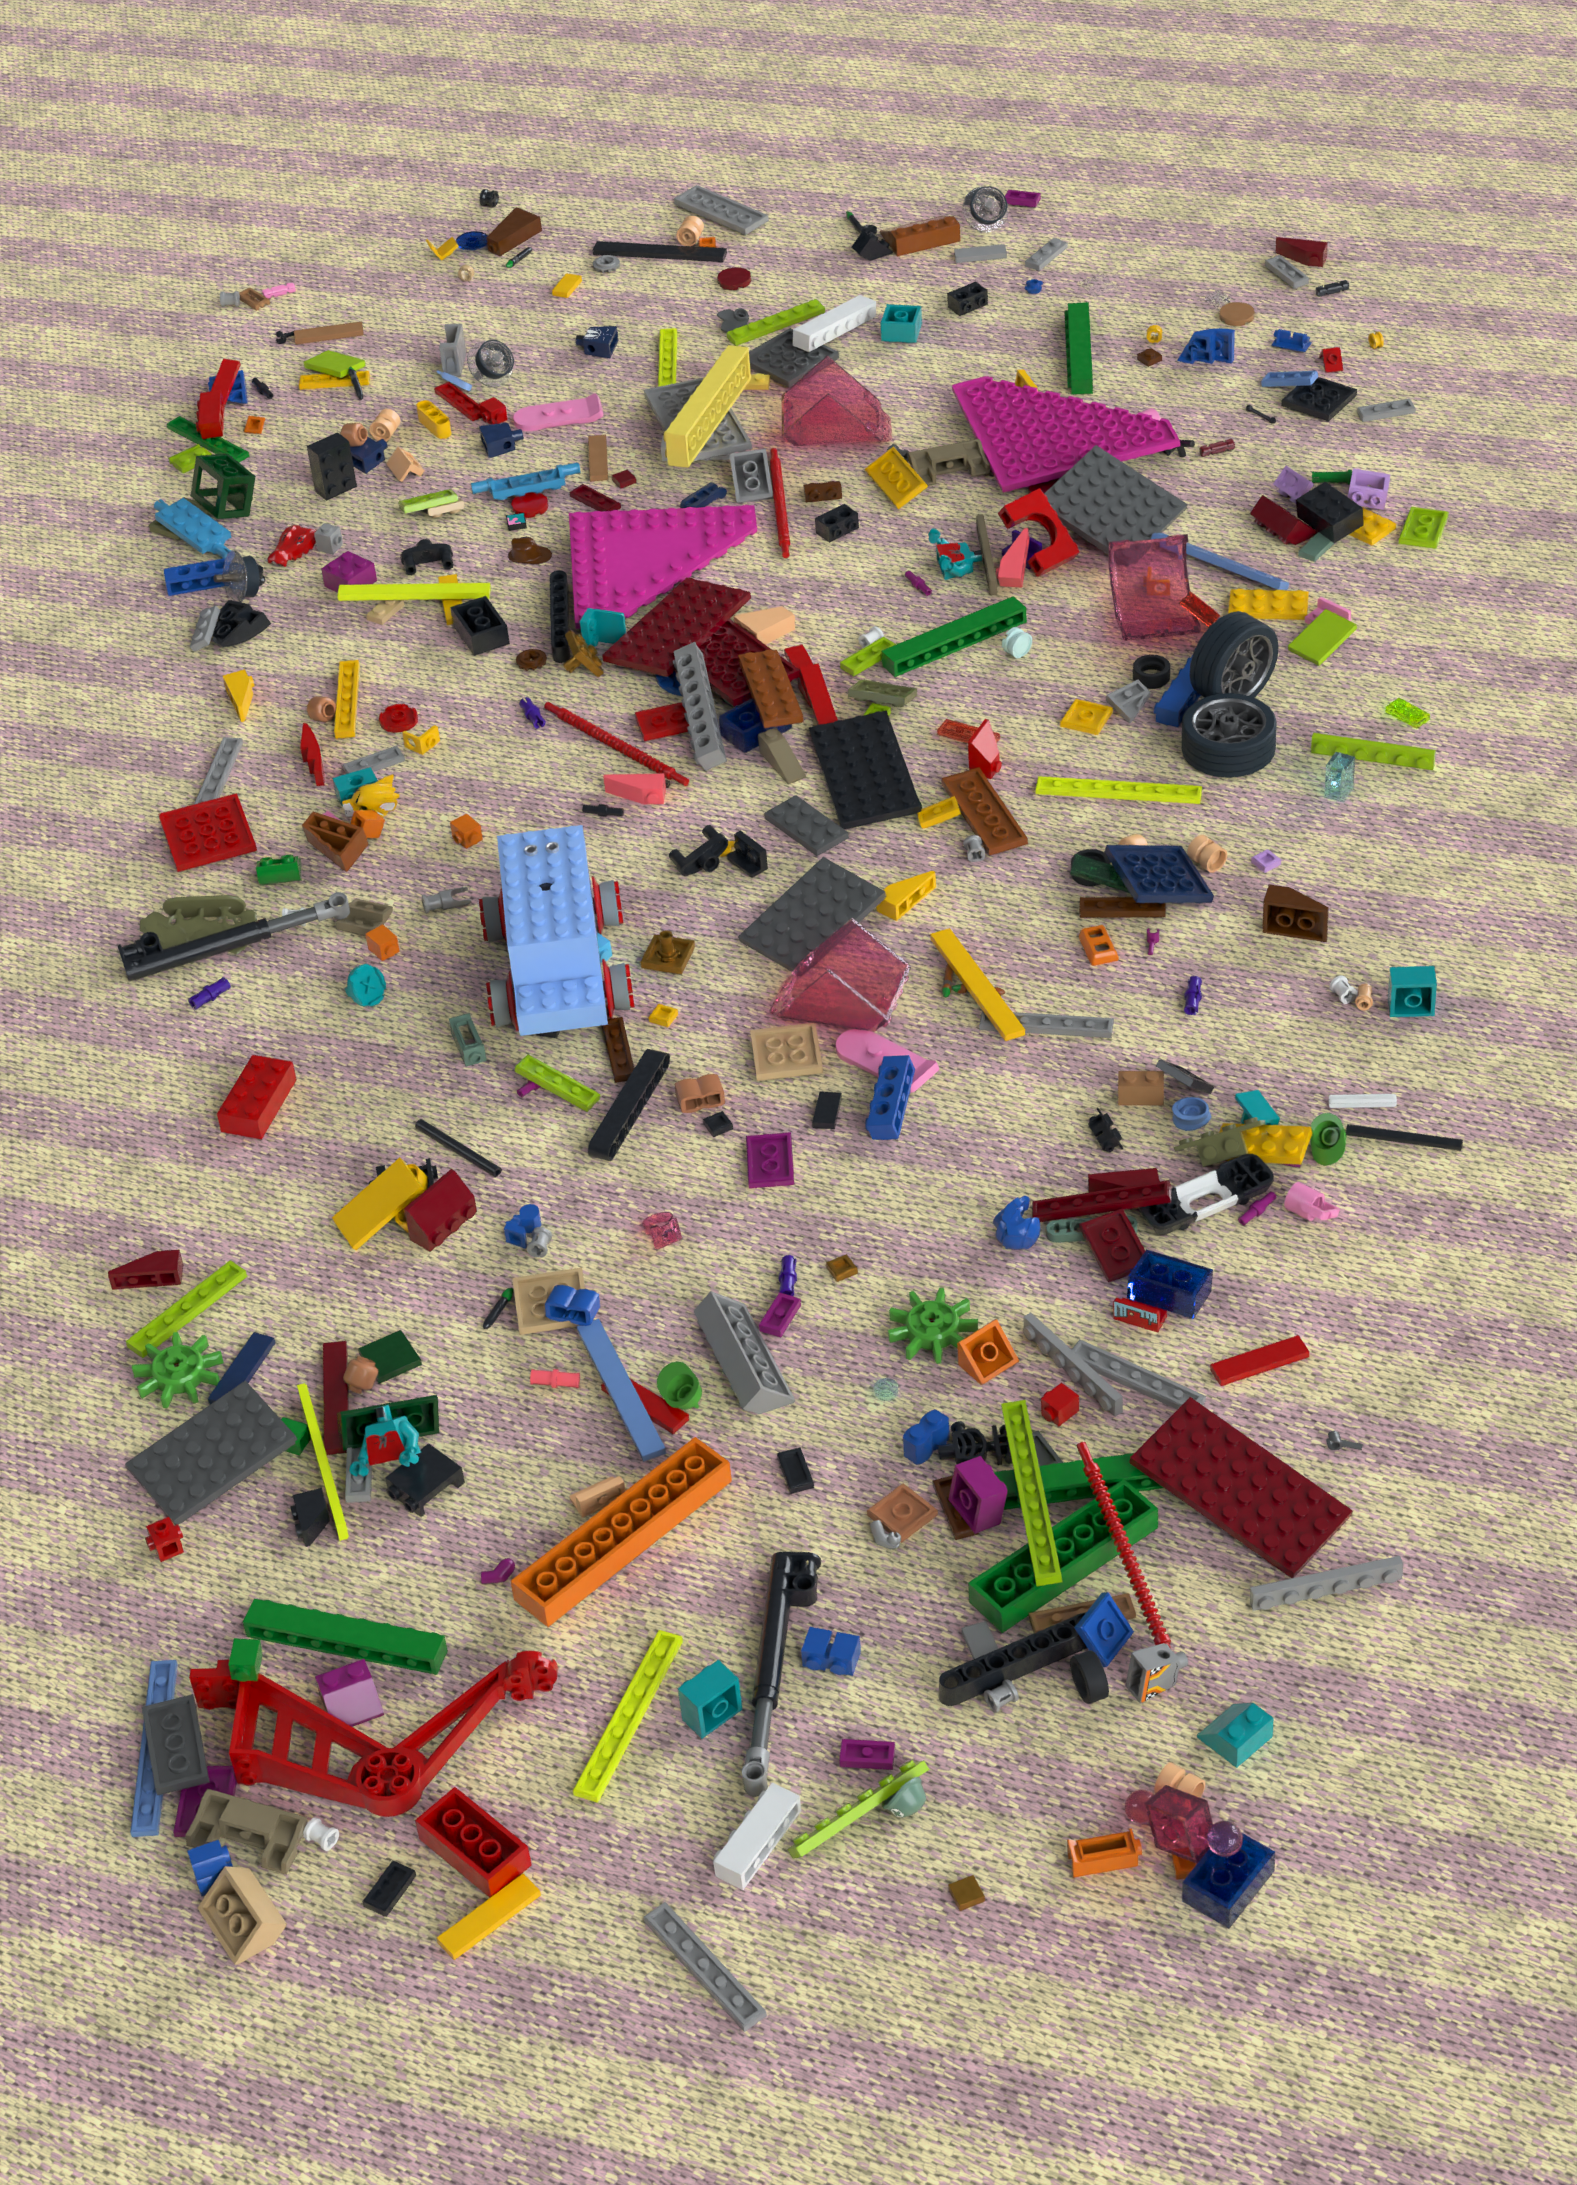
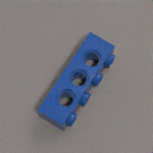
(193, 577)
(890, 1097)

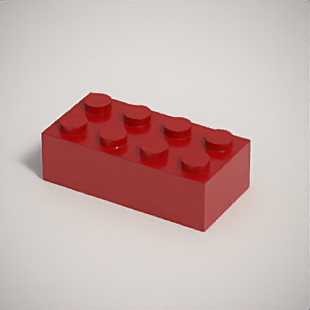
(256, 1097)
(473, 1842)

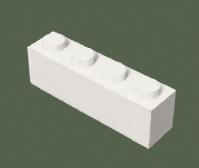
(756, 1836)

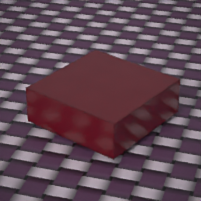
(624, 479)

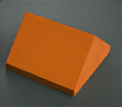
(986, 1353)

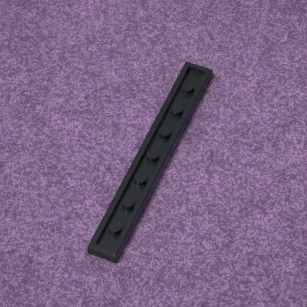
(660, 251)

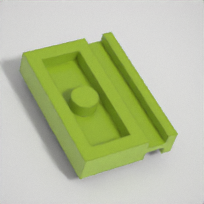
(186, 459)

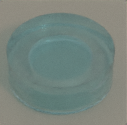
(886, 1389)

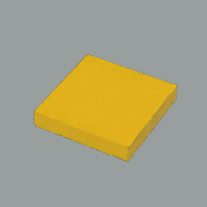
(1086, 716)

